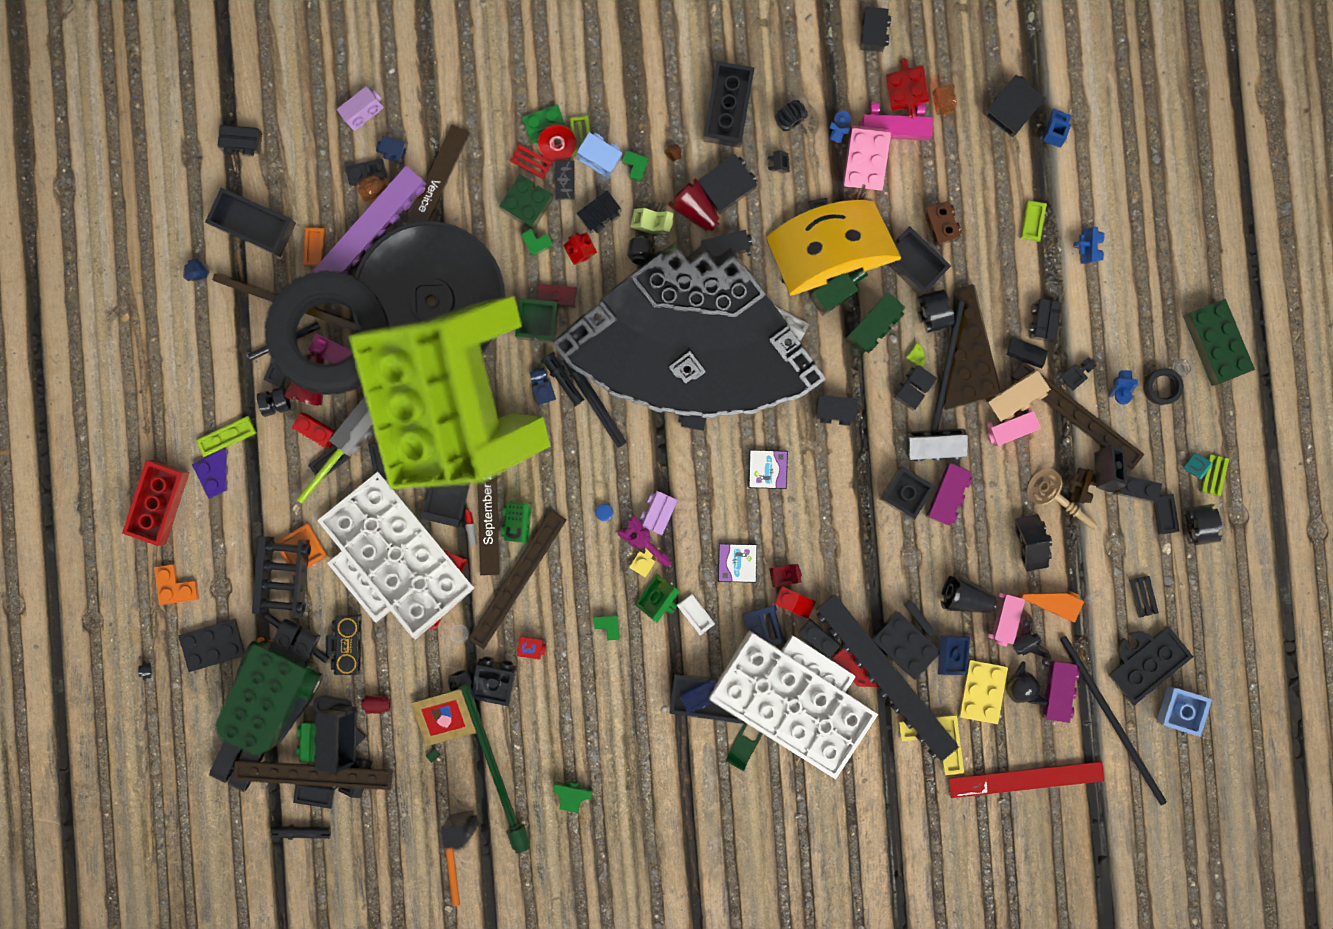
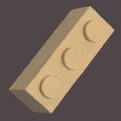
(1019, 396)

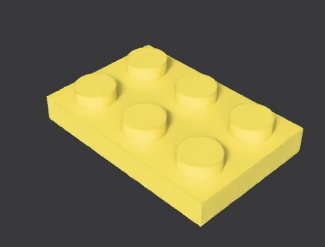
(983, 692)

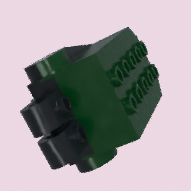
(266, 698)

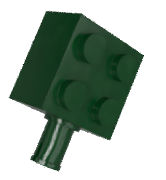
(836, 290)

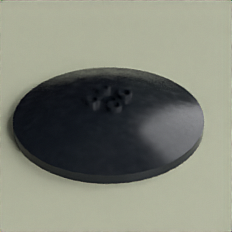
(425, 262)

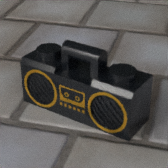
(348, 652)

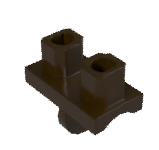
(1080, 484)

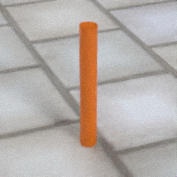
(452, 877)

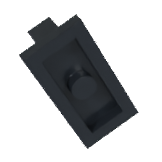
(361, 171)

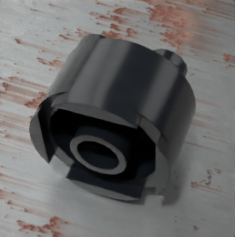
(935, 311)
(1202, 524)

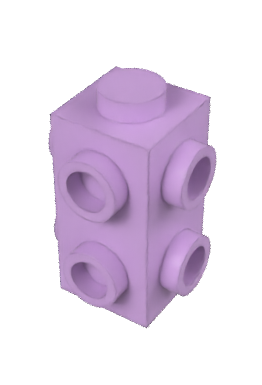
(360, 108)

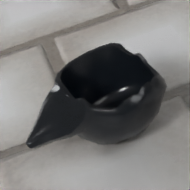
(1024, 687)

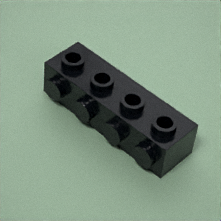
(458, 830)

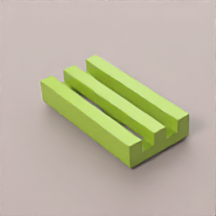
(579, 119)
(1220, 483)

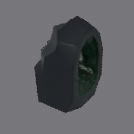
(458, 678)

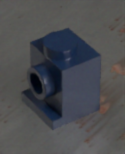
(392, 149)

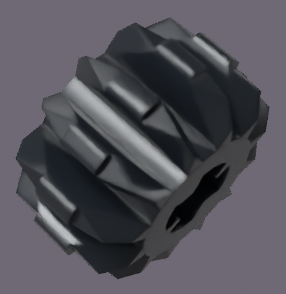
(791, 115)

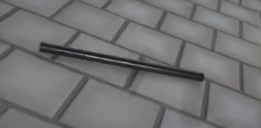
(947, 365)

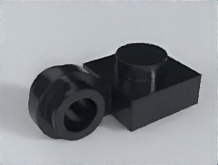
(1075, 376)

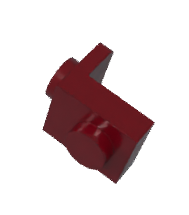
(785, 575)

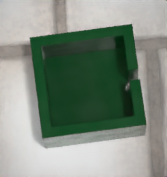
(526, 202)
(537, 320)

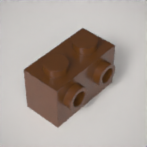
(942, 223)

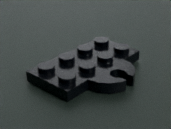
(1148, 663)

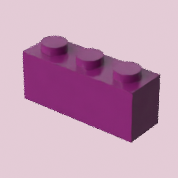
(949, 494)
(1060, 691)

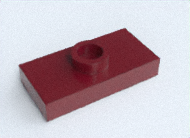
(562, 294)

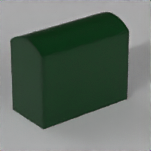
(432, 755)

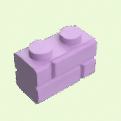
(658, 513)

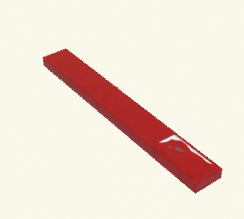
(1026, 779)

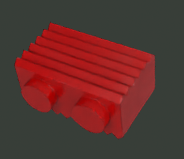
(313, 430)

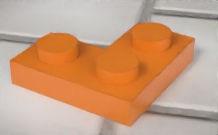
(170, 590)

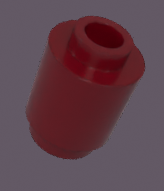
(375, 704)

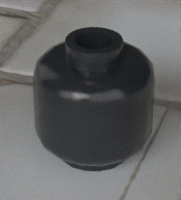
(640, 249)

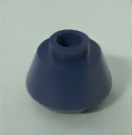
(195, 270)

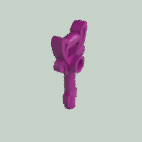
(642, 540)

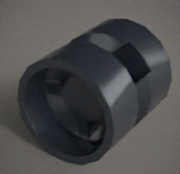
(279, 404)

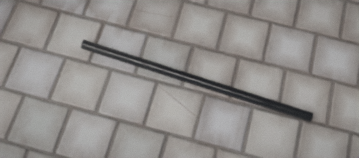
(1113, 720)

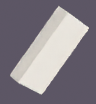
(695, 614)

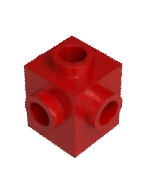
(579, 248)

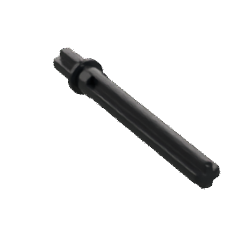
(597, 406)

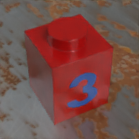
(531, 647)

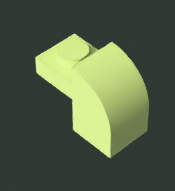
(652, 221)

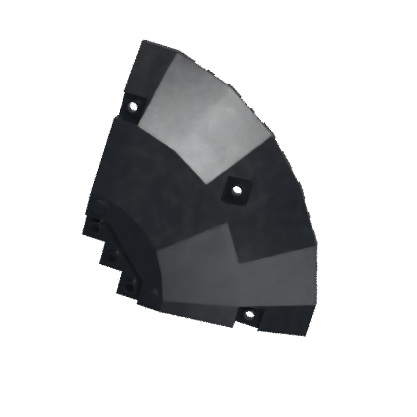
(712, 322)

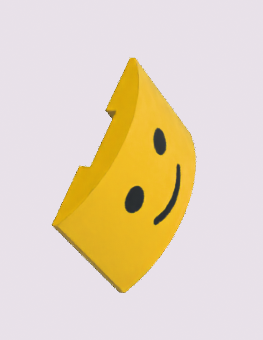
(831, 243)

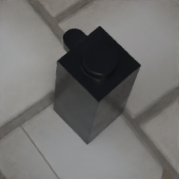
(738, 241)

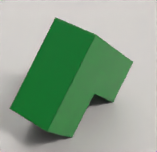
(637, 163)
(535, 245)
(609, 623)

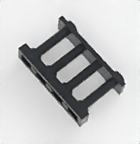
(265, 565)

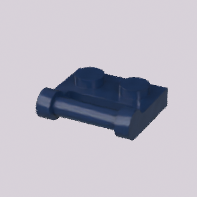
(755, 623)

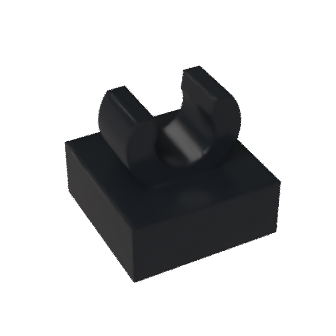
(781, 161)

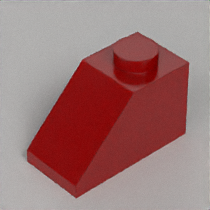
(794, 602)

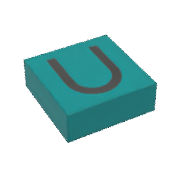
(1198, 466)

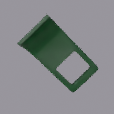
(742, 750)

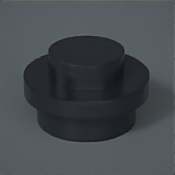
(145, 670)

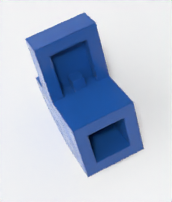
(1057, 128)

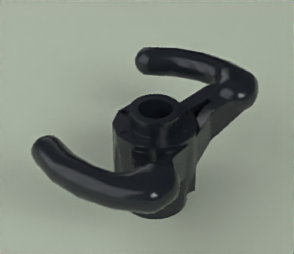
(1031, 642)

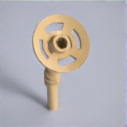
(1049, 490)

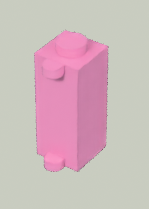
(1013, 428)
(1007, 619)

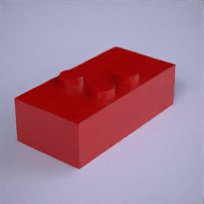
(155, 502)

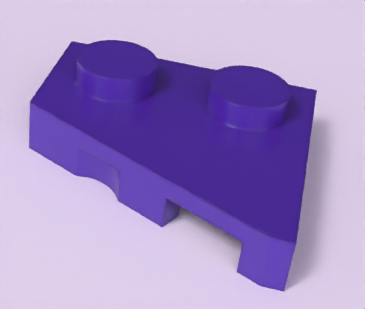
(213, 472)

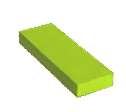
(226, 436)

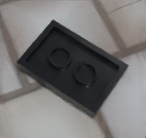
(211, 645)

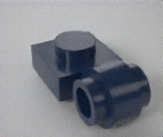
(543, 391)

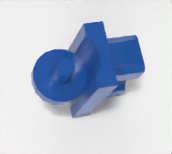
(840, 126)
(1088, 245)
(1123, 387)

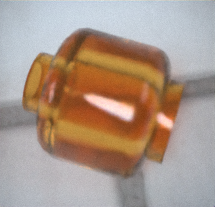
(371, 188)

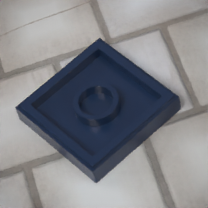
(953, 655)

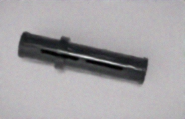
(300, 832)

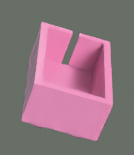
(866, 157)

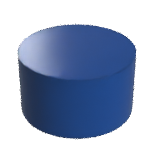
(604, 512)

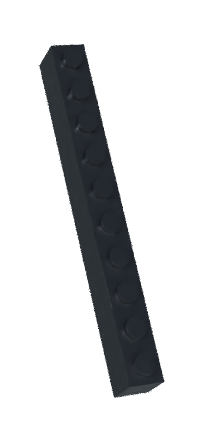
(887, 677)

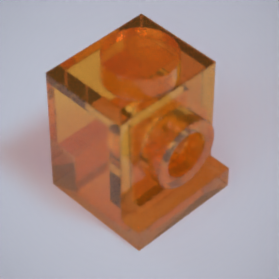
(944, 100)

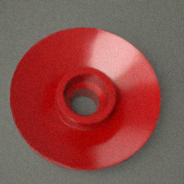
(557, 151)

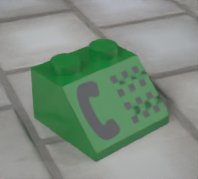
(517, 522)

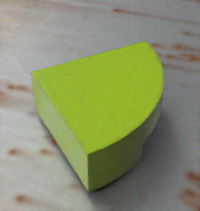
(916, 355)

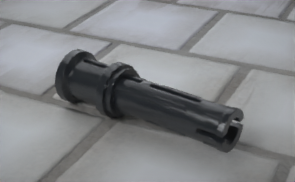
(557, 371)

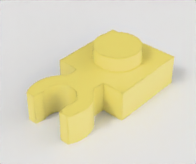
(643, 563)

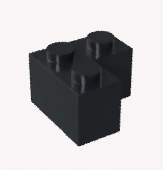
(1034, 542)

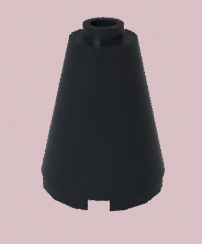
(966, 596)

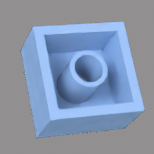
(599, 154)
(1184, 711)

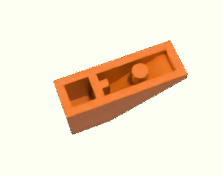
(1058, 603)

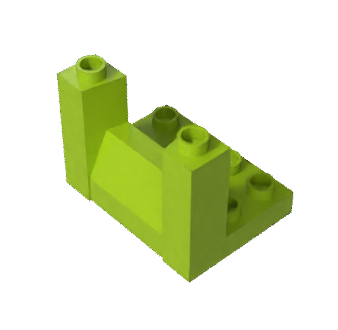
(436, 401)

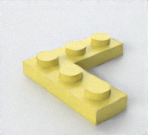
(953, 763)

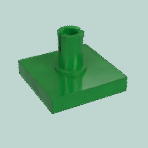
(657, 598)

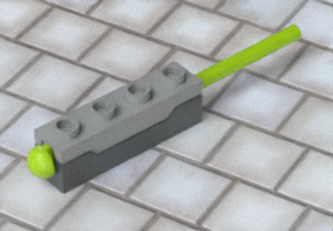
(347, 440)

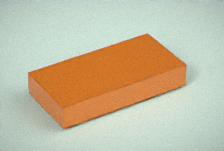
(313, 246)

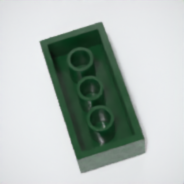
(1218, 342)

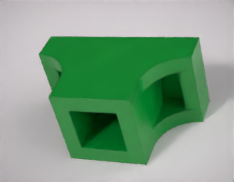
(571, 795)

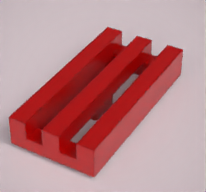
(517, 154)

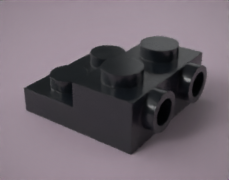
(494, 681)

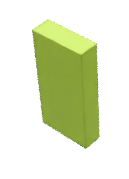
(1033, 221)

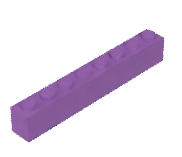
(373, 223)

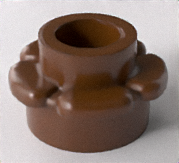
(673, 152)

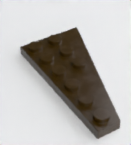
(973, 368)

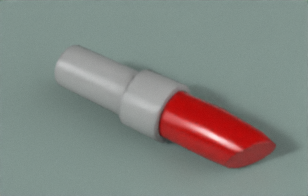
(470, 527)

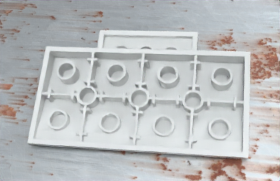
(392, 559)
(795, 700)

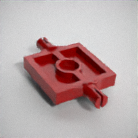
(907, 88)

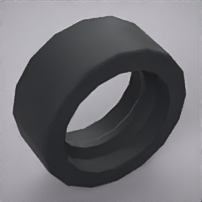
(1178, 386)

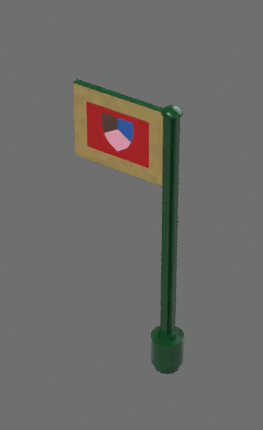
(455, 716)

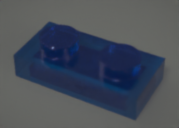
(698, 697)

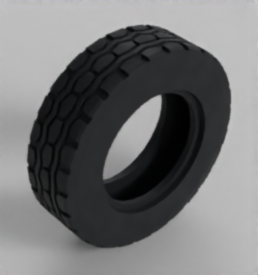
(289, 308)

